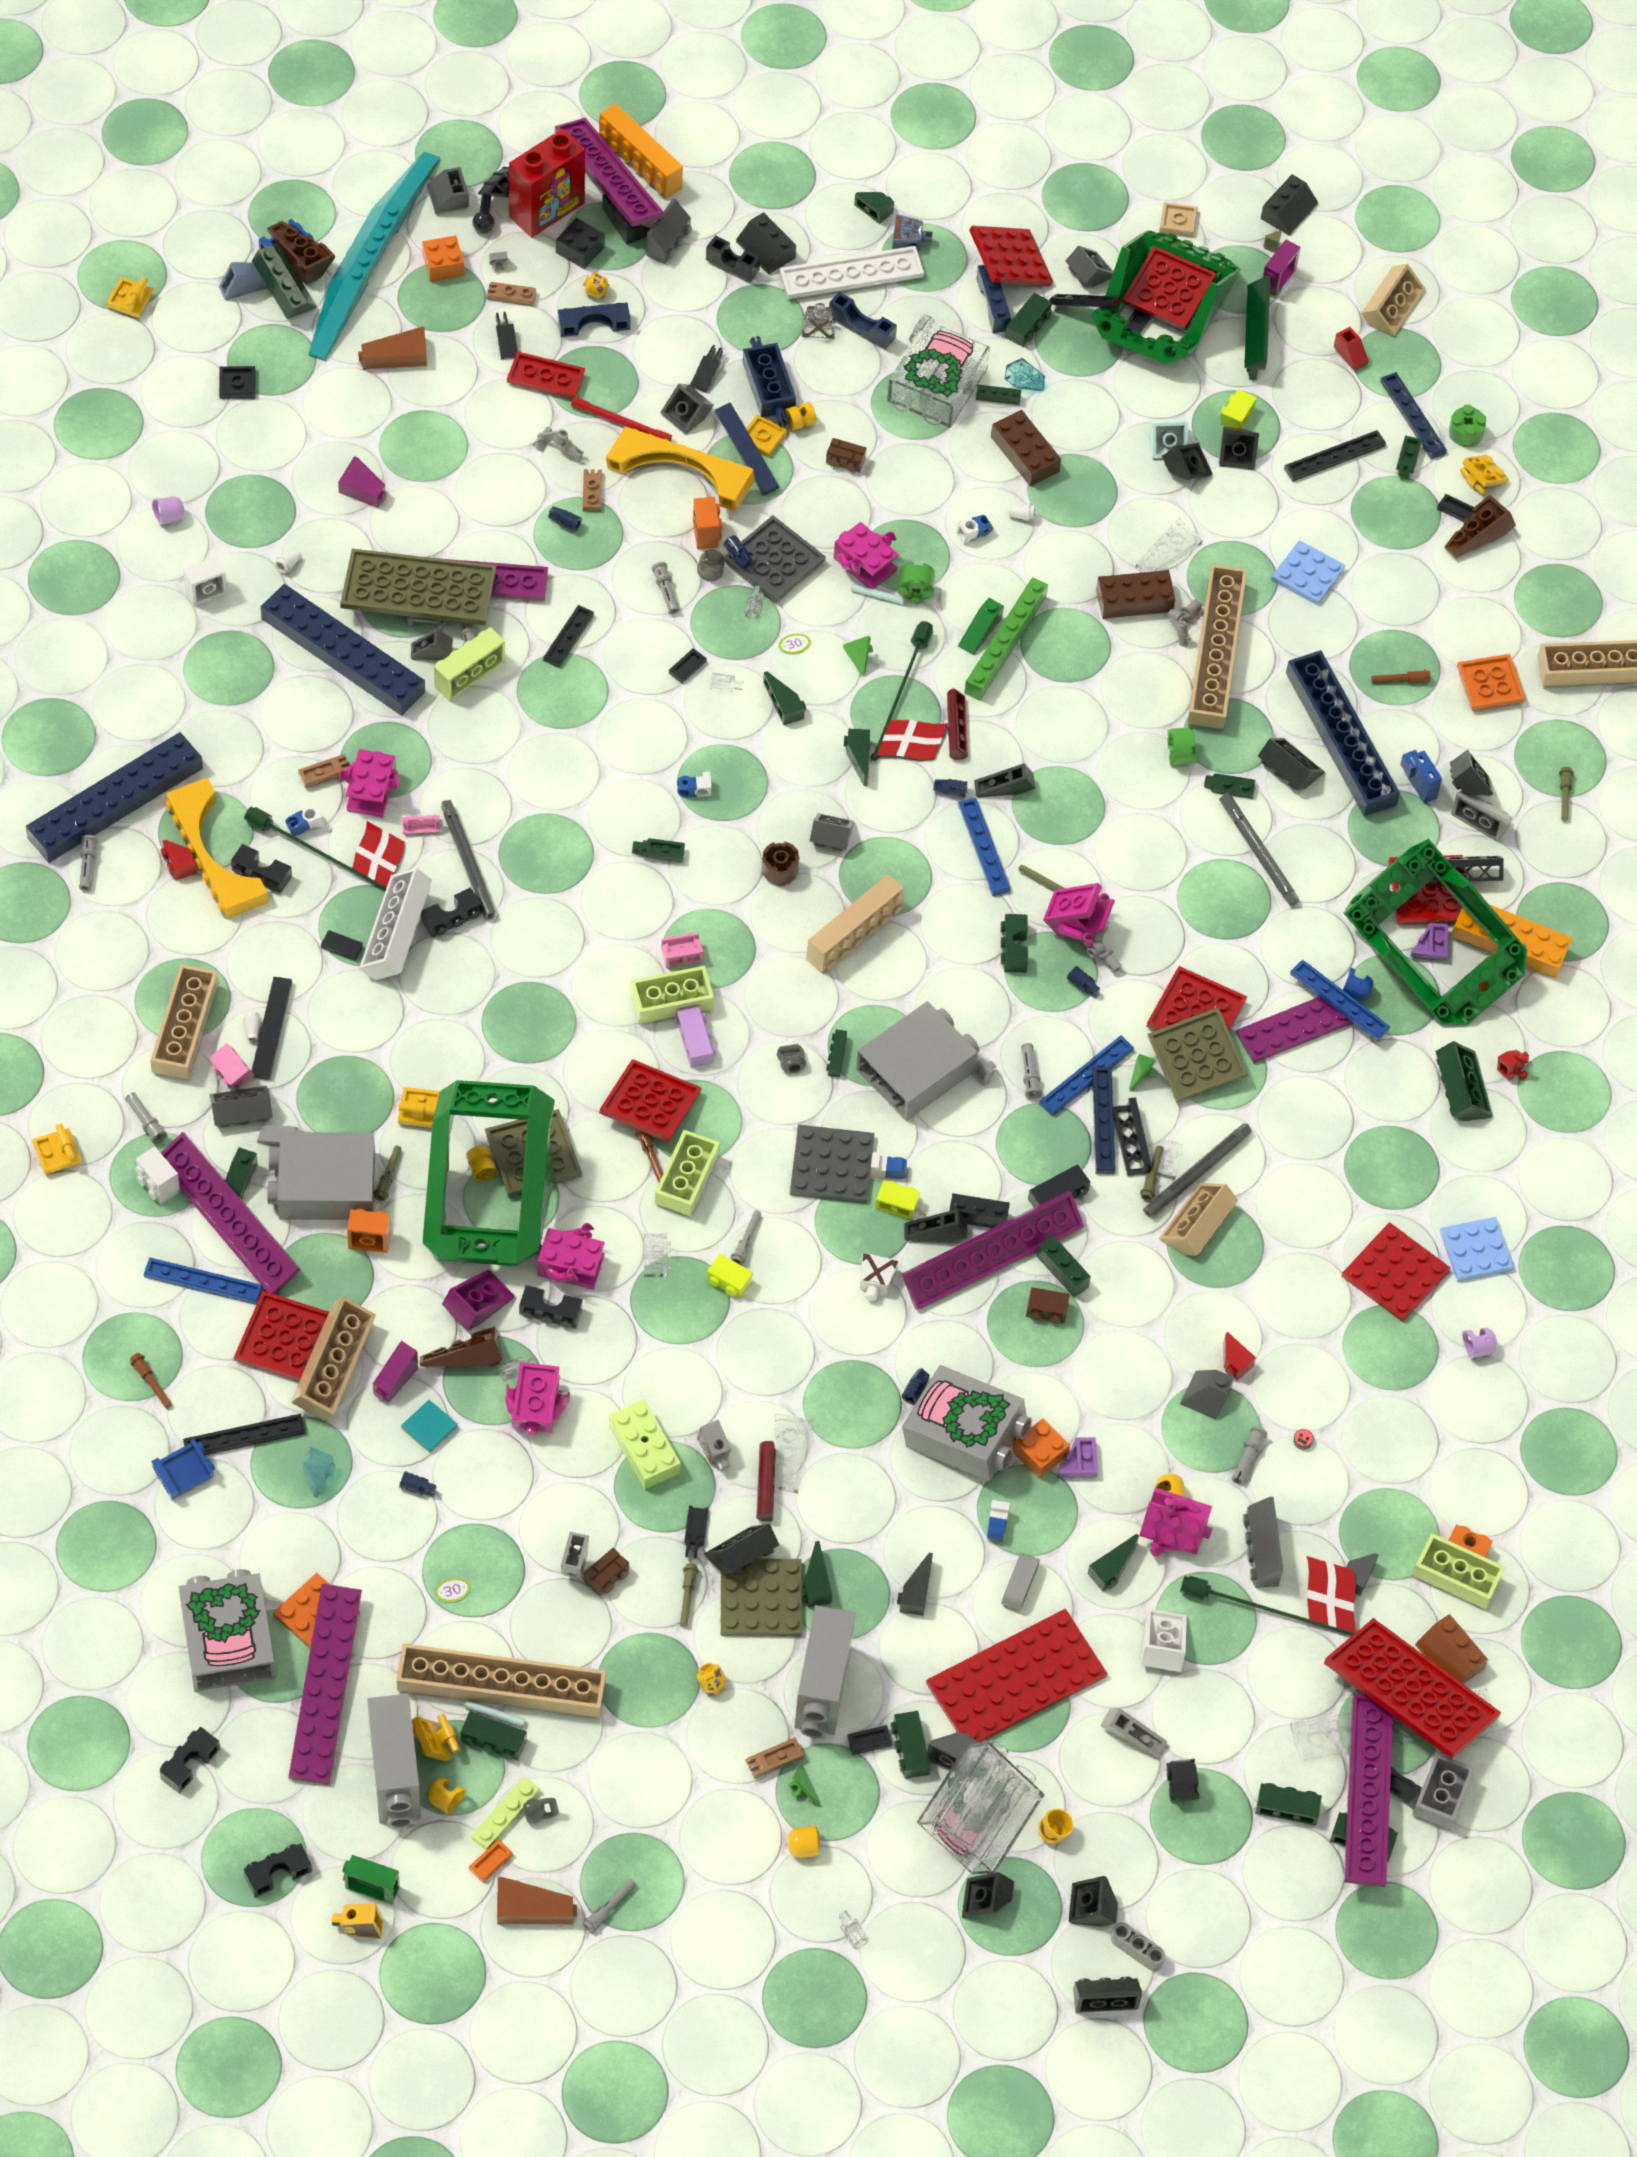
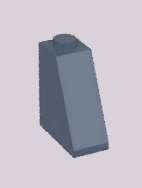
(241, 279)

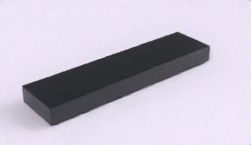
(1085, 300)
(568, 636)

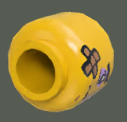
(596, 285)
(711, 1678)

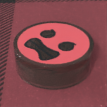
(1303, 1439)

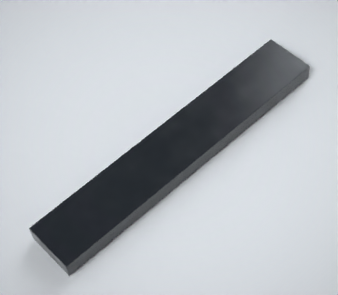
(1334, 455)
(271, 1027)
(250, 1434)

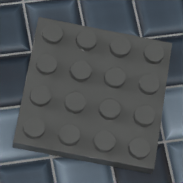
(778, 558)
(832, 1164)

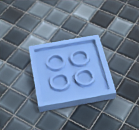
(1308, 572)
(1476, 1249)

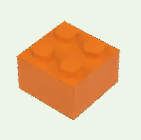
(443, 258)
(706, 522)
(368, 1230)
(1041, 1448)

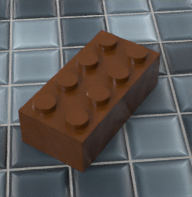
(1025, 447)
(1135, 594)

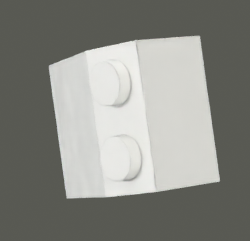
(1164, 1640)

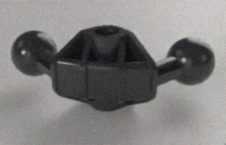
(495, 186)

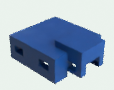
(1419, 773)

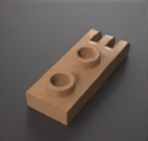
(511, 293)
(592, 490)
(323, 771)
(775, 1757)

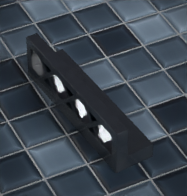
(1477, 861)
(1138, 1135)

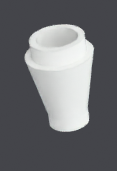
(1024, 512)
(286, 562)
(252, 1025)

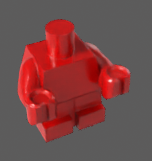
(1512, 1063)

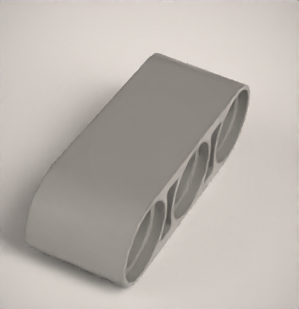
(1020, 1581)
(1140, 1955)

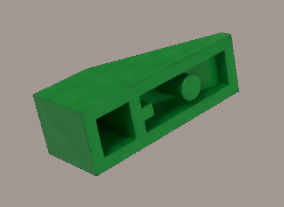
(982, 625)

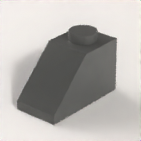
(432, 646)
(1362, 1570)

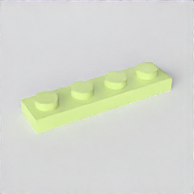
(505, 1813)

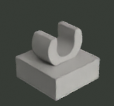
(499, 257)
(984, 1071)

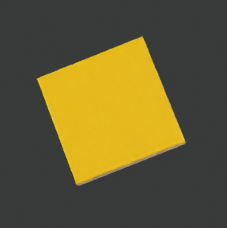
(765, 434)

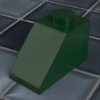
(875, 205)

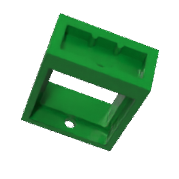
(371, 1879)

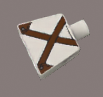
(877, 1275)

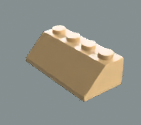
(1393, 300)
(1199, 1218)

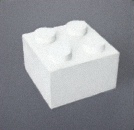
(205, 580)
(157, 1176)

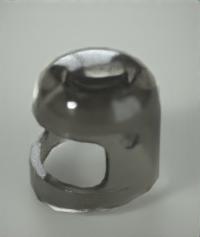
(711, 565)

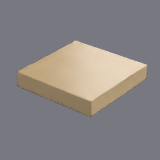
(1178, 219)

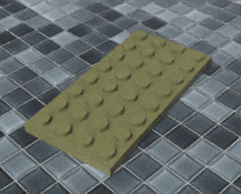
(427, 585)

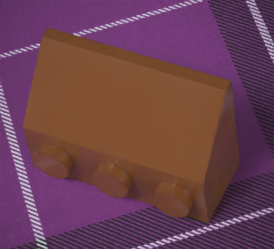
(1452, 1650)

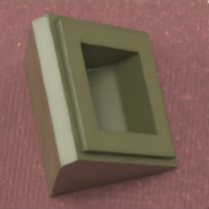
(1272, 241)

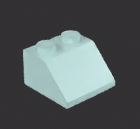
(1167, 435)

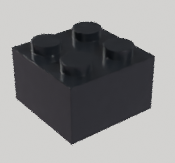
(580, 243)

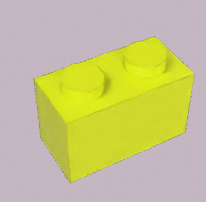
(1238, 409)
(897, 1199)
(729, 1276)

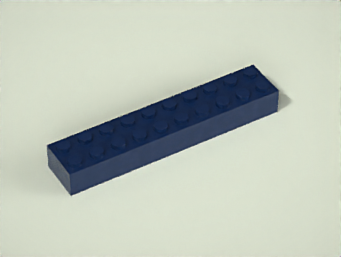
(342, 649)
(1342, 733)
(114, 797)

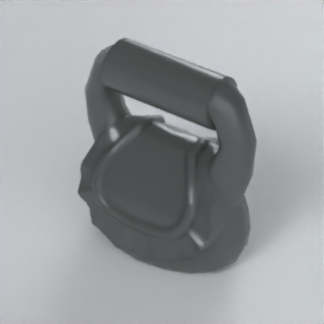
(793, 1062)
(535, 1810)

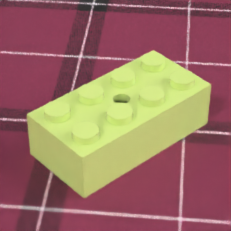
(469, 663)
(663, 994)
(687, 1173)
(644, 1444)
(1458, 1571)

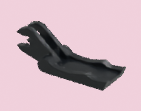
(506, 337)
(707, 369)
(695, 1528)
(1402, 1786)

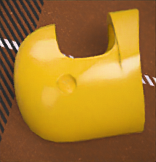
(1171, 1483)
(442, 1798)
(1055, 1826)
(804, 1842)

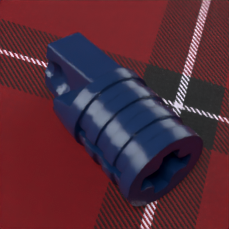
(565, 518)
(737, 551)
(944, 786)
(1083, 981)
(915, 1386)
(417, 1484)

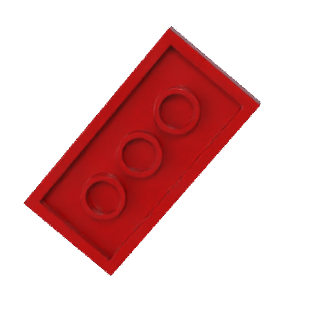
(546, 375)

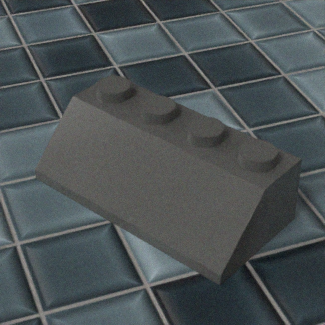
(1263, 1543)

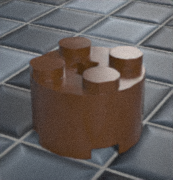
(780, 863)

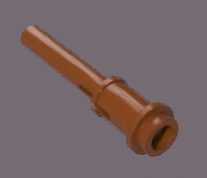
(1411, 676)
(647, 1145)
(142, 1367)

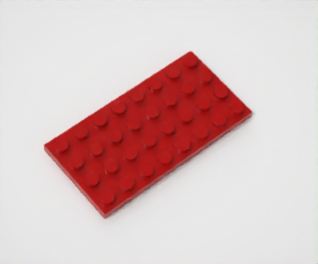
(1017, 1677)
(1412, 1688)

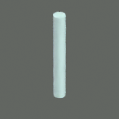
(878, 594)
(495, 1713)

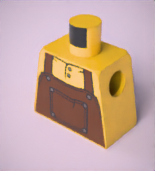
(360, 1920)

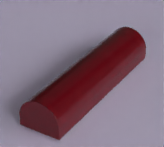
(957, 725)
(766, 1481)

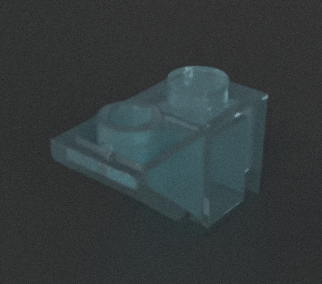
(1024, 375)
(316, 1470)

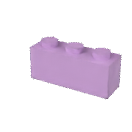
(695, 1036)

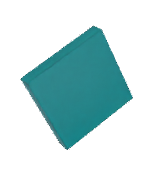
(429, 1426)

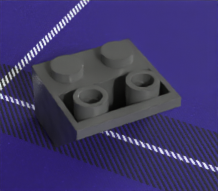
(448, 190)

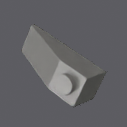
(1133, 1732)

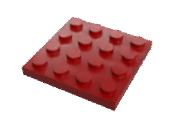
(1011, 255)
(1169, 288)
(1428, 905)
(1191, 995)
(650, 1100)
(1395, 1272)
(280, 1335)

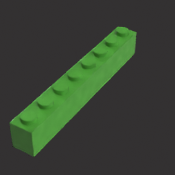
(1006, 639)

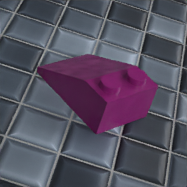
(477, 1299)

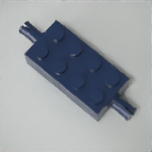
(769, 379)

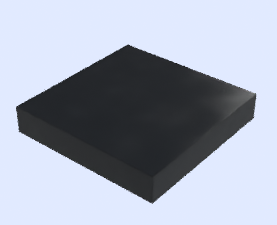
(237, 382)

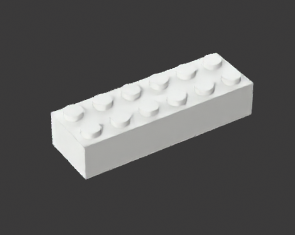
(395, 924)

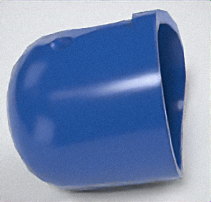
(1358, 988)

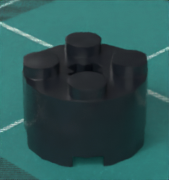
(1184, 1780)

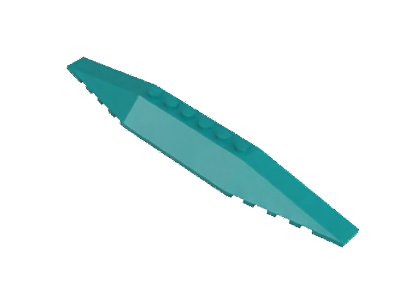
(366, 251)

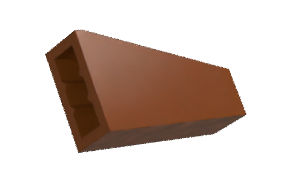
(395, 351)
(532, 1905)

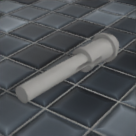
(743, 1245)
(602, 1911)

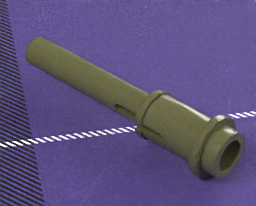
(1566, 785)
(381, 1192)
(1147, 1192)
(690, 1571)

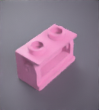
(681, 950)
(231, 1067)

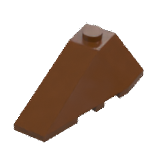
(305, 255)
(1487, 523)
(480, 1350)

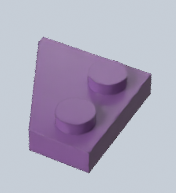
(1433, 943)
(1081, 1459)

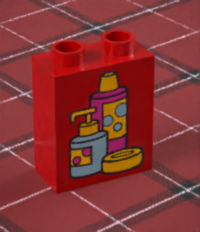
(547, 183)

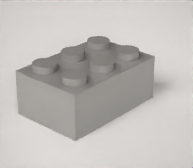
(1443, 1791)

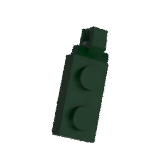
(659, 849)

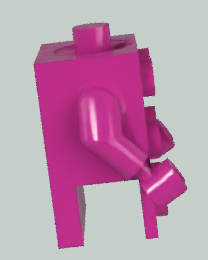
(866, 554)
(370, 782)
(1079, 912)
(571, 1257)
(535, 1398)
(1175, 1523)

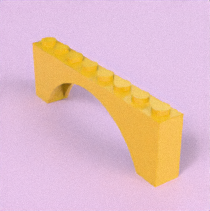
(638, 448)
(232, 891)

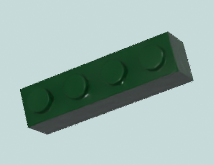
(998, 394)
(837, 1053)

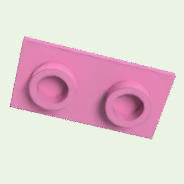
(421, 824)

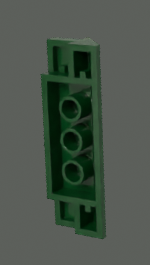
(1257, 326)

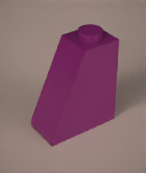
(362, 484)
(396, 1372)

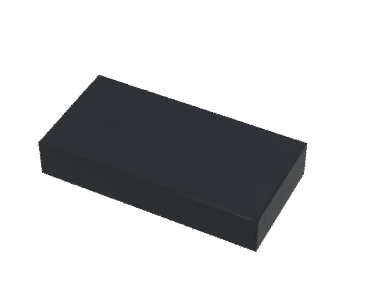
(1138, 321)
(1455, 507)
(687, 665)
(341, 945)
(869, 1740)

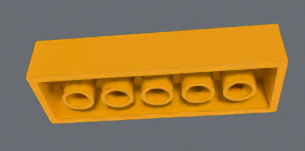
(640, 151)
(1544, 946)

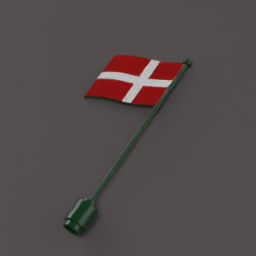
(908, 737)
(374, 858)
(1328, 1596)

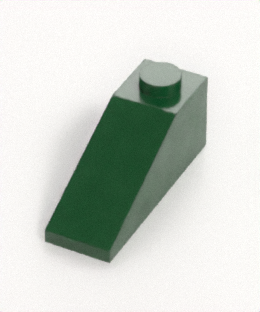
(784, 699)
(858, 751)
(241, 1170)
(1109, 1568)
(816, 1583)

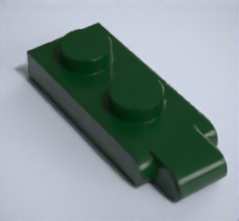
(1408, 456)
(1234, 785)

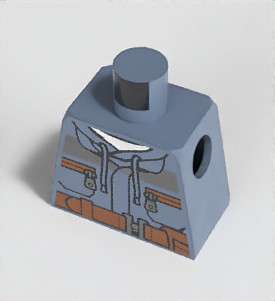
(909, 233)

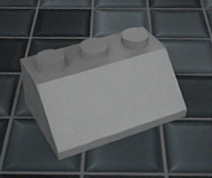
(1481, 815)

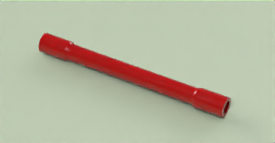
(621, 420)

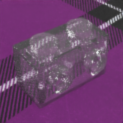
(656, 1255)

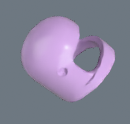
(170, 507)
(1481, 1345)

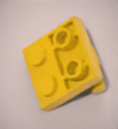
(130, 296)
(1482, 473)
(417, 1107)
(56, 1150)
(435, 1739)

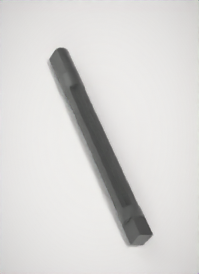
(1259, 849)
(467, 858)
(1197, 1170)

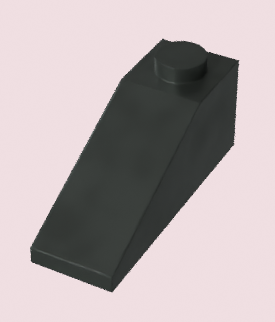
(1006, 782)
(939, 1227)
(914, 1592)

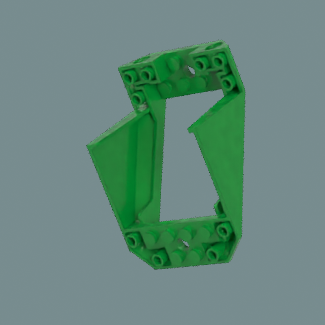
(1130, 260)
(1412, 872)
(501, 1245)

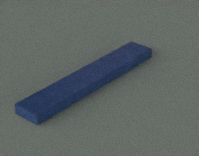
(1413, 415)
(746, 448)
(1103, 1120)

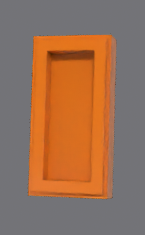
(490, 1861)

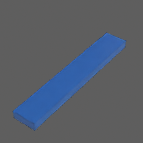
(984, 846)
(1340, 1000)
(1082, 1077)
(203, 1281)

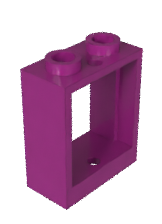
(1282, 265)

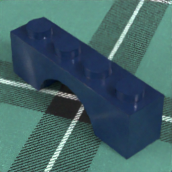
(997, 306)
(846, 312)
(615, 316)

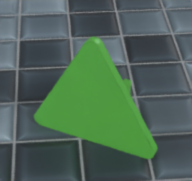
(858, 652)
(1142, 1067)
(804, 1785)

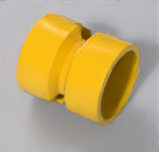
(801, 416)
(481, 1163)

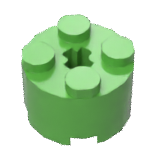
(1467, 426)
(916, 582)
(1181, 745)

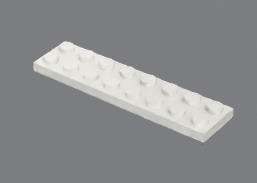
(851, 272)

